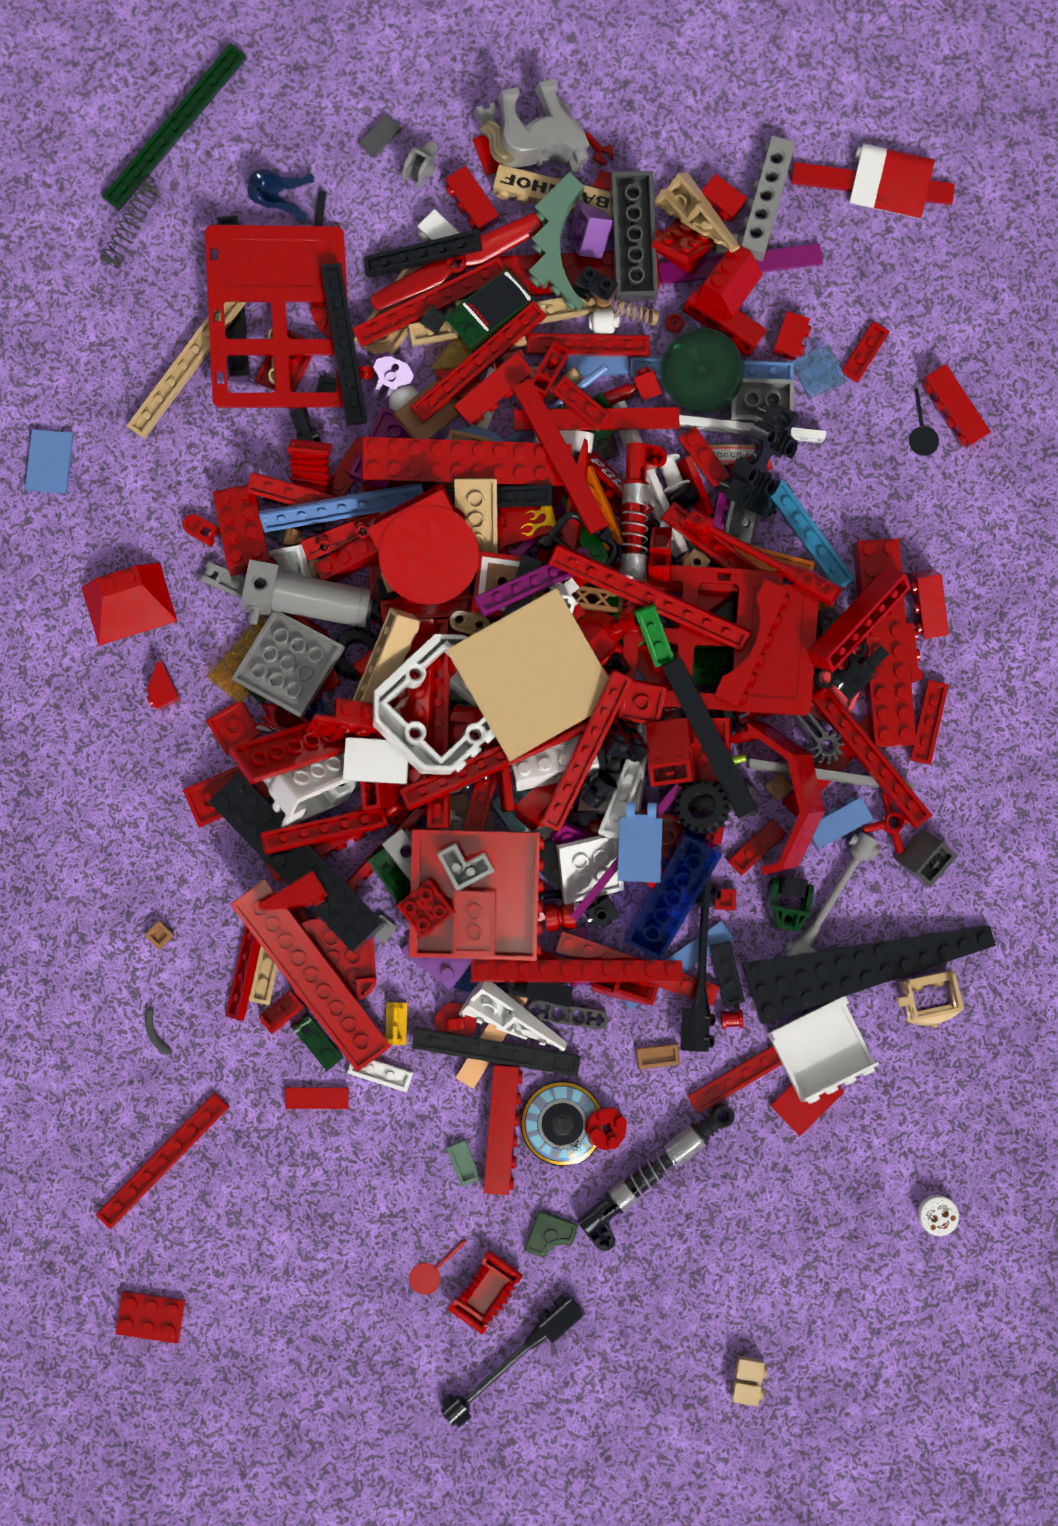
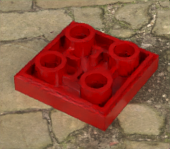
(426, 908)

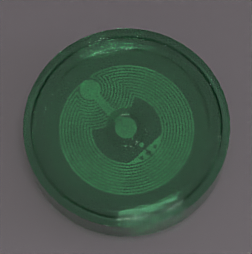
(702, 370)

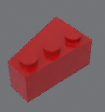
(929, 603)

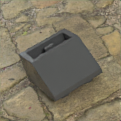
(926, 858)

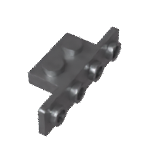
(741, 523)

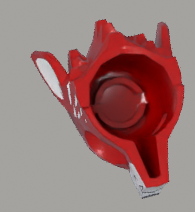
(277, 719)

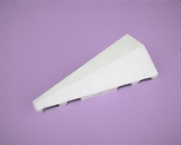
(494, 1006)

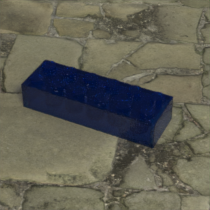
(672, 899)

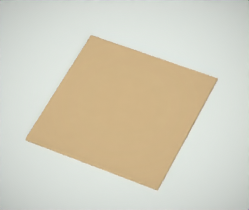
(531, 674)

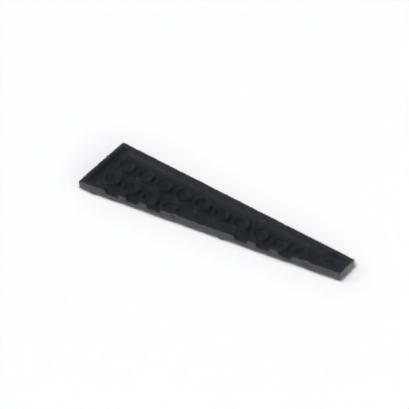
(810, 979)

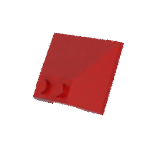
(128, 602)

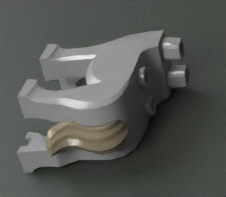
(543, 140)

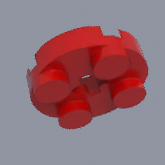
(616, 1132)

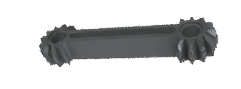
(822, 737)

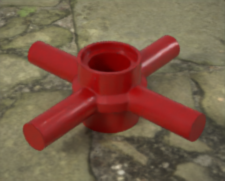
(884, 824)

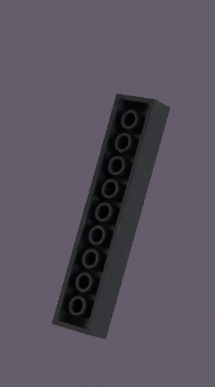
(343, 909)

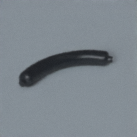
(552, 894)

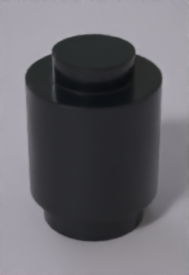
(685, 496)

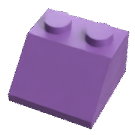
(589, 230)

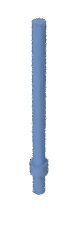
(557, 404)

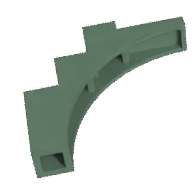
(553, 211)

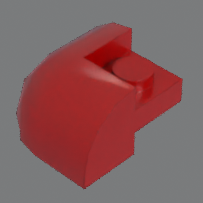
(461, 718)

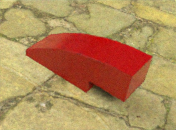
(660, 554)
(634, 992)

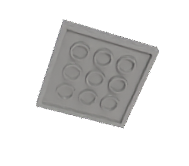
(288, 663)

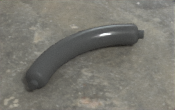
(152, 1034)

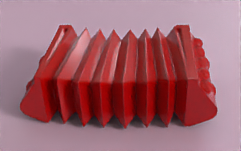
(310, 464)
(486, 1292)

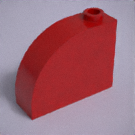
(378, 795)

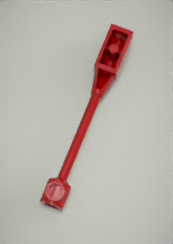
(802, 578)

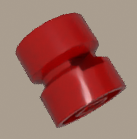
(559, 916)

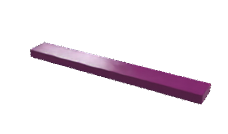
(773, 261)
(614, 866)

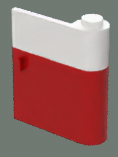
(891, 180)

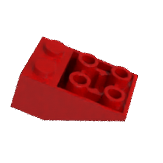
(670, 752)

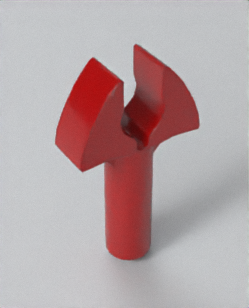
(599, 149)

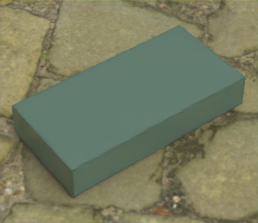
(463, 1163)

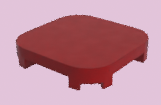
(355, 970)

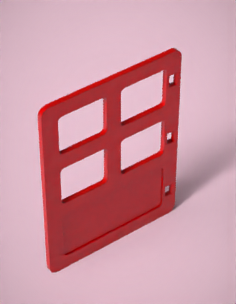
(274, 268)
(787, 670)

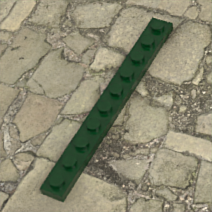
(174, 127)

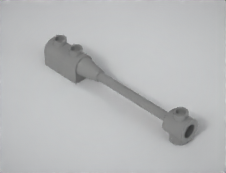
(862, 848)

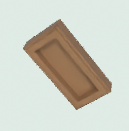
(658, 1056)

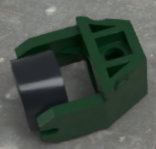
(793, 887)

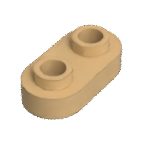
(468, 621)

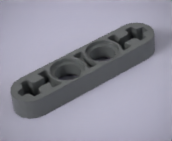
(567, 1016)

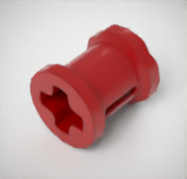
(732, 1019)

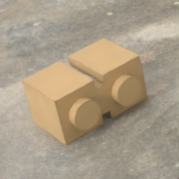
(746, 1391)

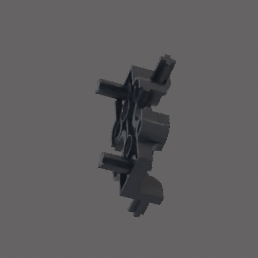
(751, 480)
(859, 670)

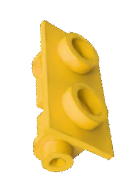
(396, 1023)

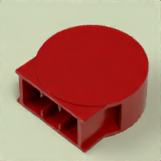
(426, 547)

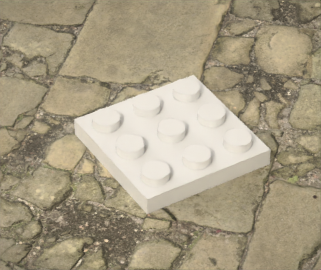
(584, 864)

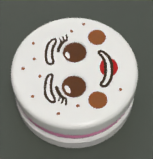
(938, 1215)

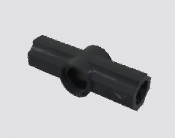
(304, 425)

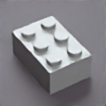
(760, 392)

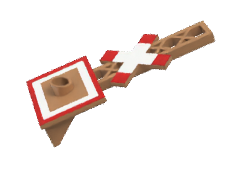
(498, 567)

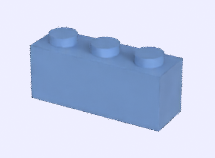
(841, 822)

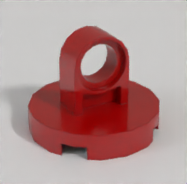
(449, 1021)

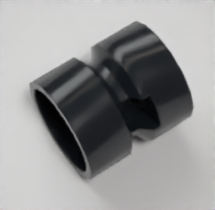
(598, 788)

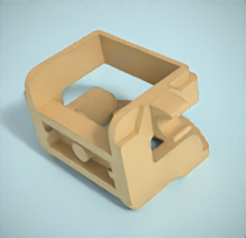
(932, 1016)

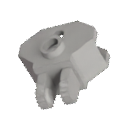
(420, 164)

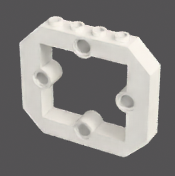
(396, 730)

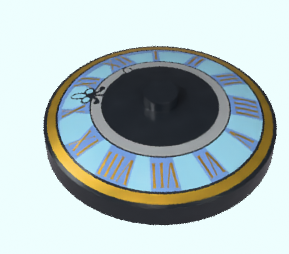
(556, 1121)

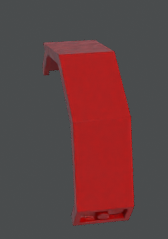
(805, 787)

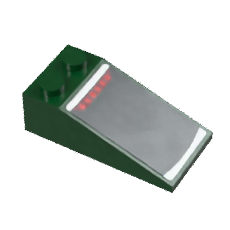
(487, 310)

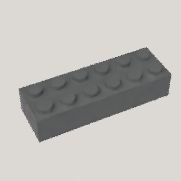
(633, 235)

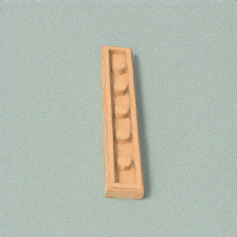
(472, 1068)

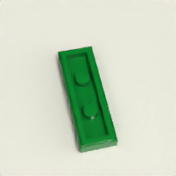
(654, 635)

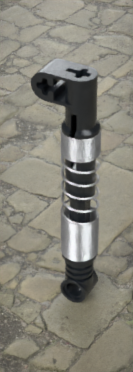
(627, 1191)

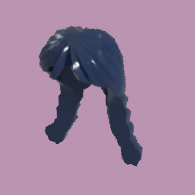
(266, 185)

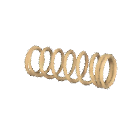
(652, 314)

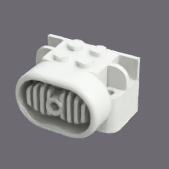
(310, 789)

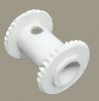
(672, 475)

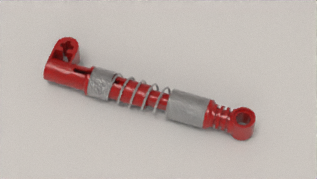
(636, 499)

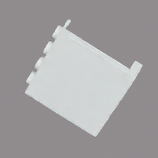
(822, 1050)

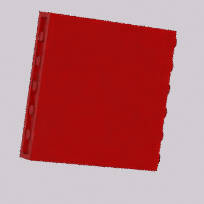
(514, 880)

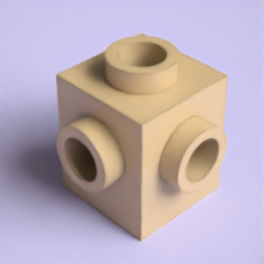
(698, 556)

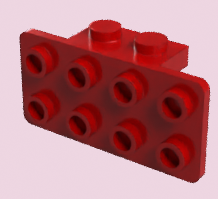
(350, 720)

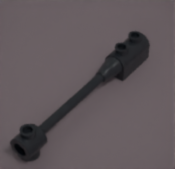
(698, 1018)
(550, 1325)

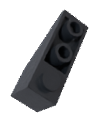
(543, 992)

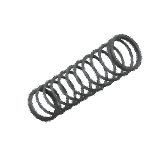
(146, 187)

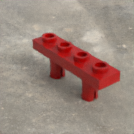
(337, 537)

